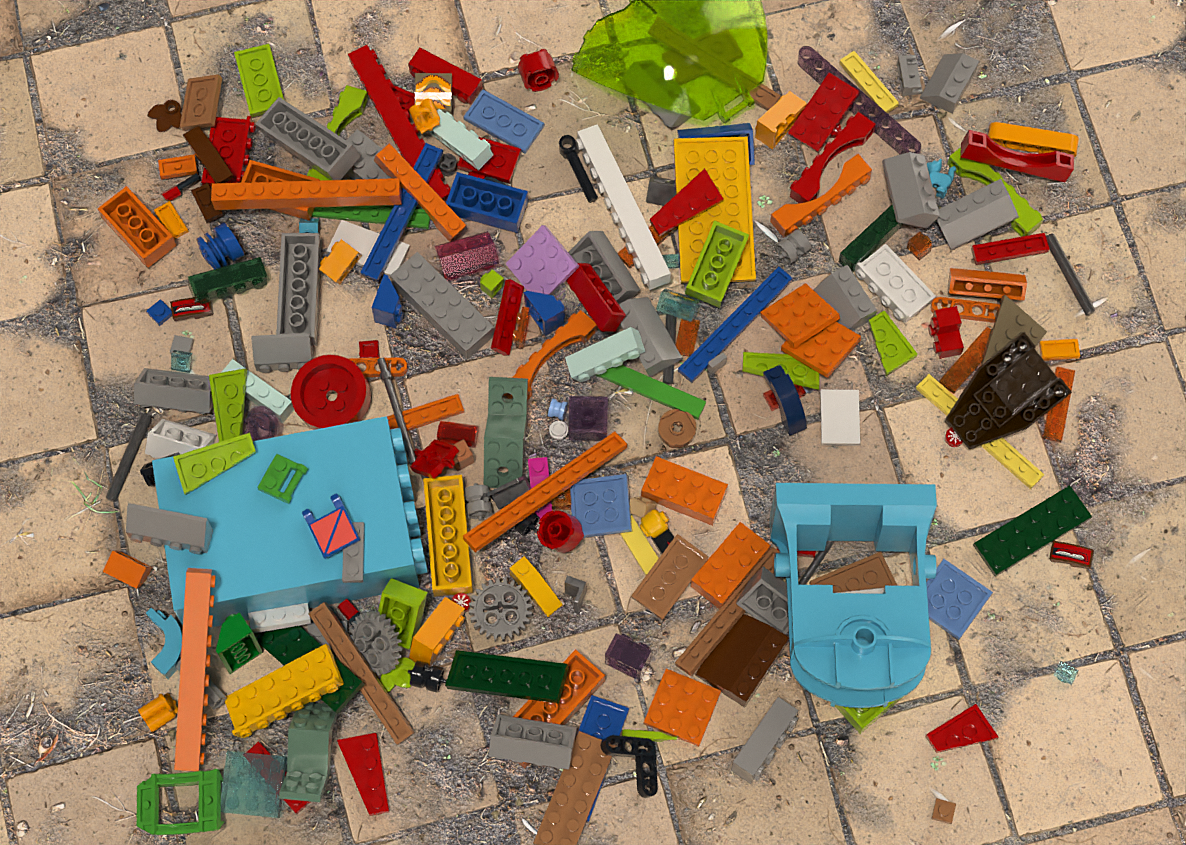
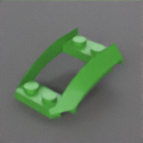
(209, 802)

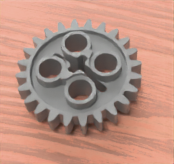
(499, 592)
(376, 641)

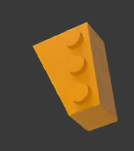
(779, 119)
(436, 631)

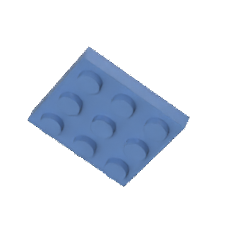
(602, 505)
(954, 599)

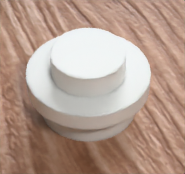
(558, 430)

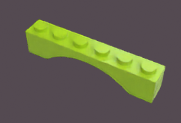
(350, 107)
(1028, 220)

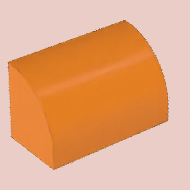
(127, 569)

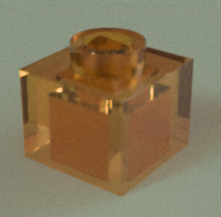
(919, 245)
(562, 504)

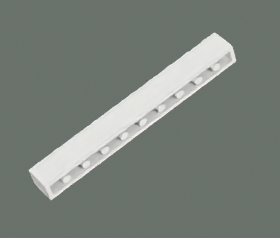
(623, 207)

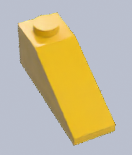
(537, 589)

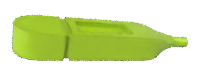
(652, 735)

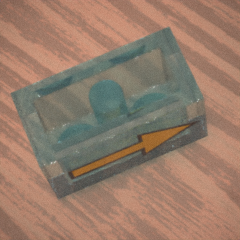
(678, 305)

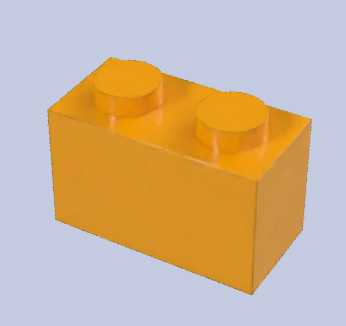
(339, 261)

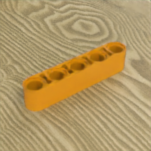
(1032, 139)

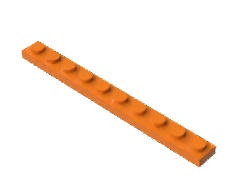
(544, 492)

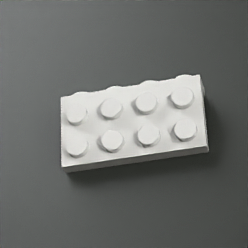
(894, 283)

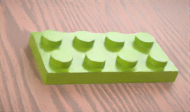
(258, 78)

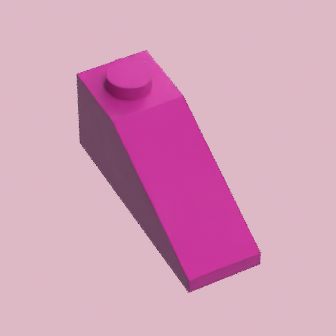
(538, 472)

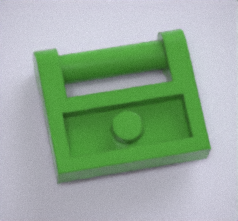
(277, 475)

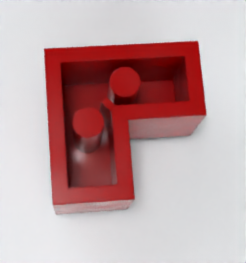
(946, 333)

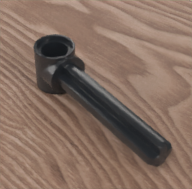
(577, 167)

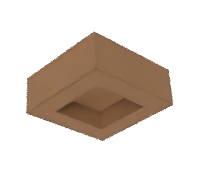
(943, 811)

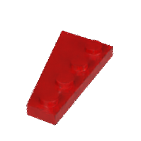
(689, 202)
(365, 765)

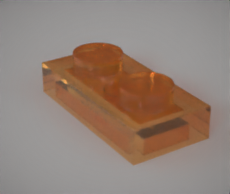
(520, 334)
(687, 337)

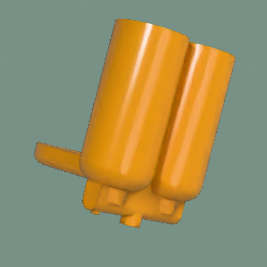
(425, 115)
(159, 711)

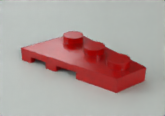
(961, 731)

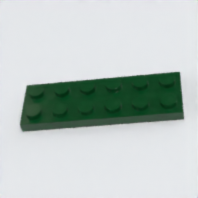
(1032, 531)
(294, 642)
(507, 676)

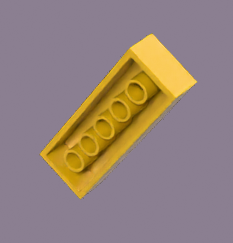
(445, 529)

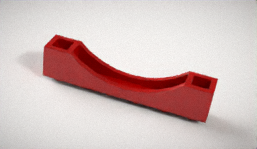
(856, 133)
(1050, 165)

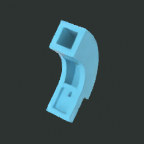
(169, 656)

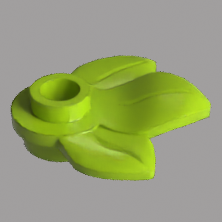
(399, 675)

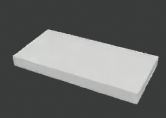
(363, 242)

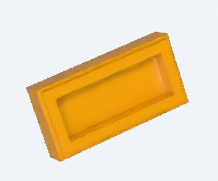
(171, 220)
(1059, 349)

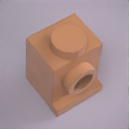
(464, 456)

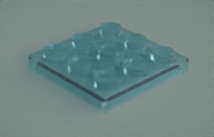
(253, 784)

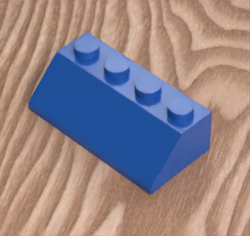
(734, 130)

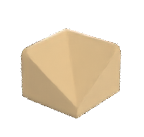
(641, 506)

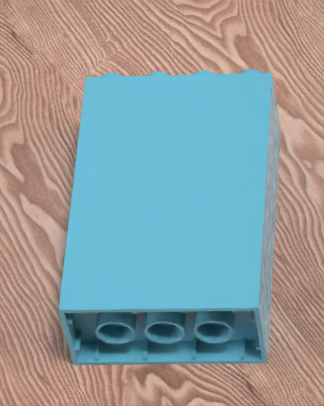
(265, 547)

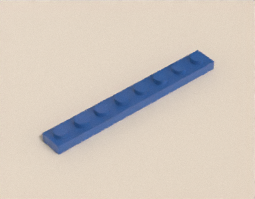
(399, 217)
(735, 324)

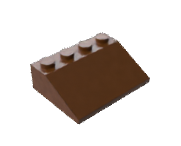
(743, 659)

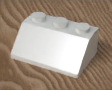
(173, 437)

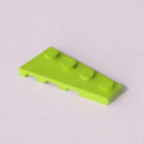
(799, 373)
(228, 401)

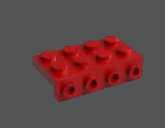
(232, 141)

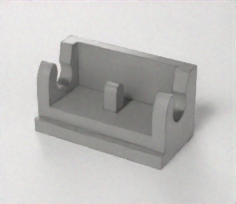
(909, 75)

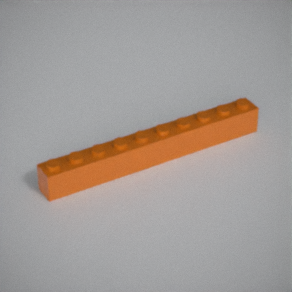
(306, 194)
(193, 669)

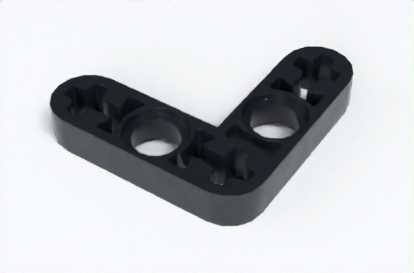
(641, 756)

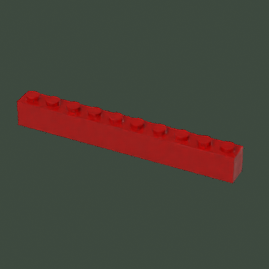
(393, 116)

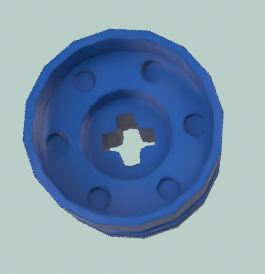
(220, 247)

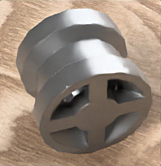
(449, 161)

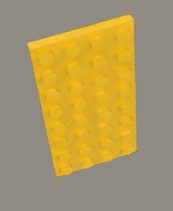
(728, 167)

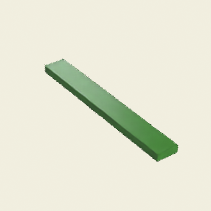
(370, 214)

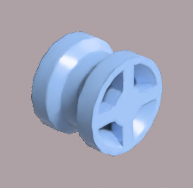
(557, 409)

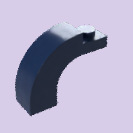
(787, 398)

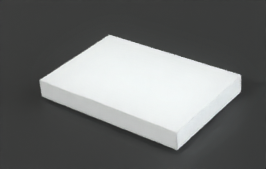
(840, 417)

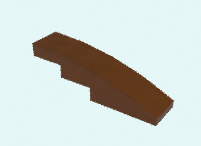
(208, 155)

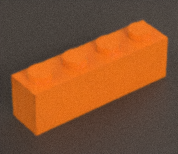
(987, 284)

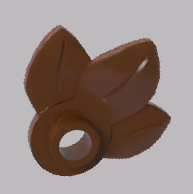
(164, 117)

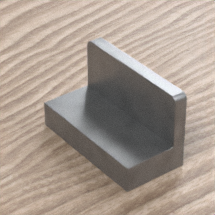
(660, 190)
(509, 492)
(575, 588)

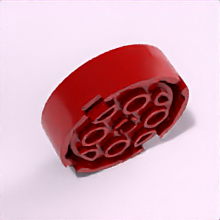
(318, 380)

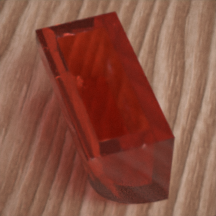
(454, 432)

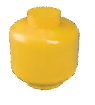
(654, 523)

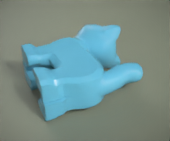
(940, 180)

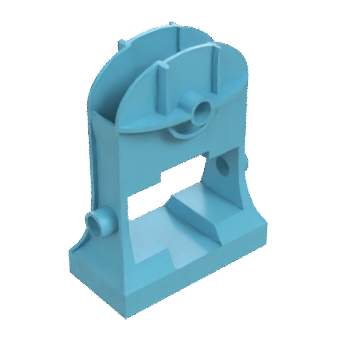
(856, 645)

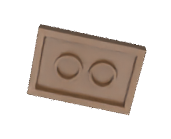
(201, 102)

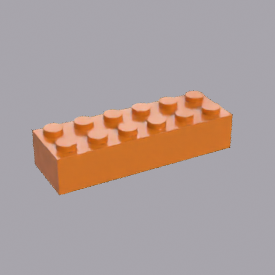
(581, 682)

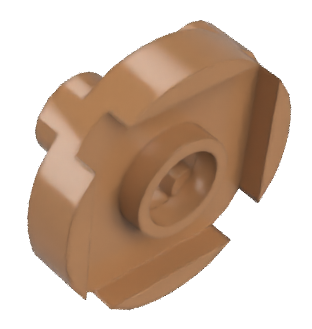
(666, 427)

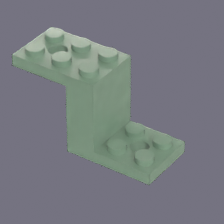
(505, 430)
(309, 753)

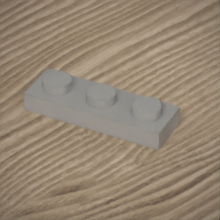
(354, 558)

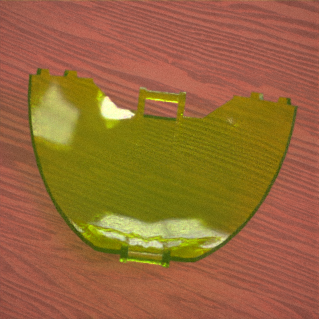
(680, 54)

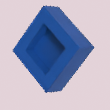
(159, 312)

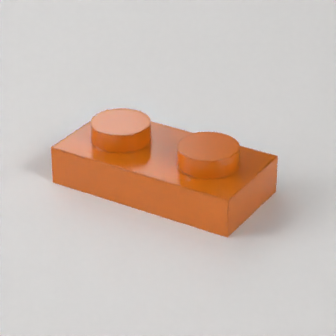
(177, 166)

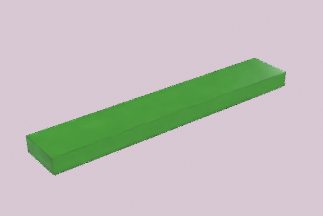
(654, 390)

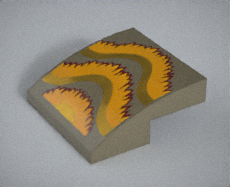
(435, 87)

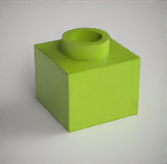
(491, 283)

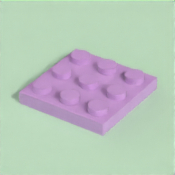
(542, 263)

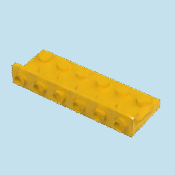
(283, 691)

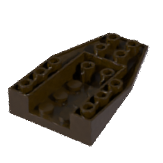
(1006, 394)

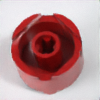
(538, 70)
(559, 531)

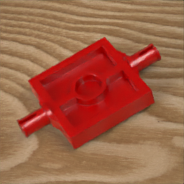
(434, 459)

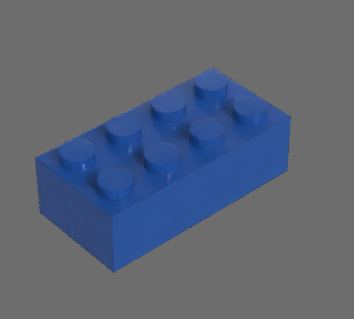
(487, 202)

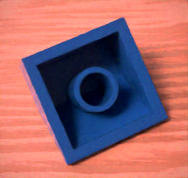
(387, 305)
(545, 311)

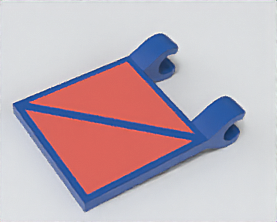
(333, 530)

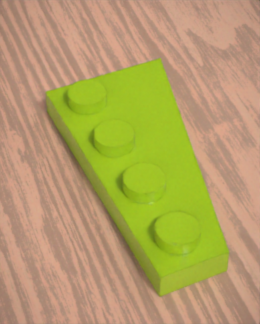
(208, 462)

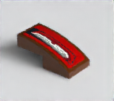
(187, 308)
(1071, 554)

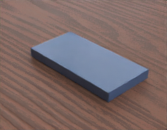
(504, 121)

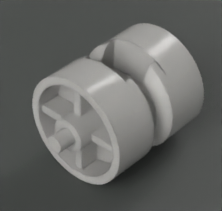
(796, 244)
(478, 502)

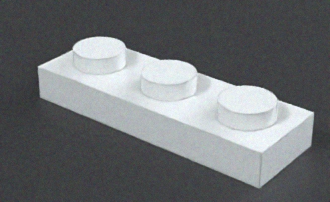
(279, 618)

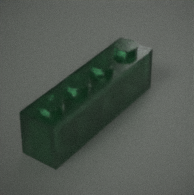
(870, 239)
(227, 280)

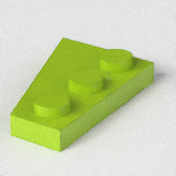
(890, 343)

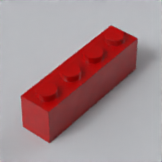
(464, 84)
(596, 298)

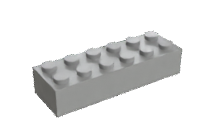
(308, 140)
(299, 284)
(442, 305)

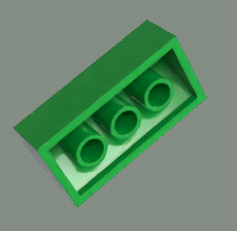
(236, 643)

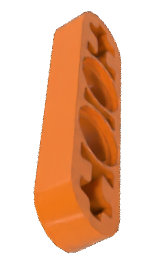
(967, 308)
(372, 362)

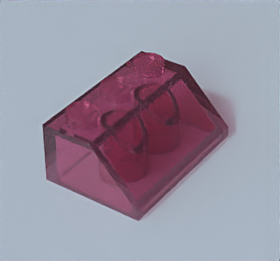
(467, 255)

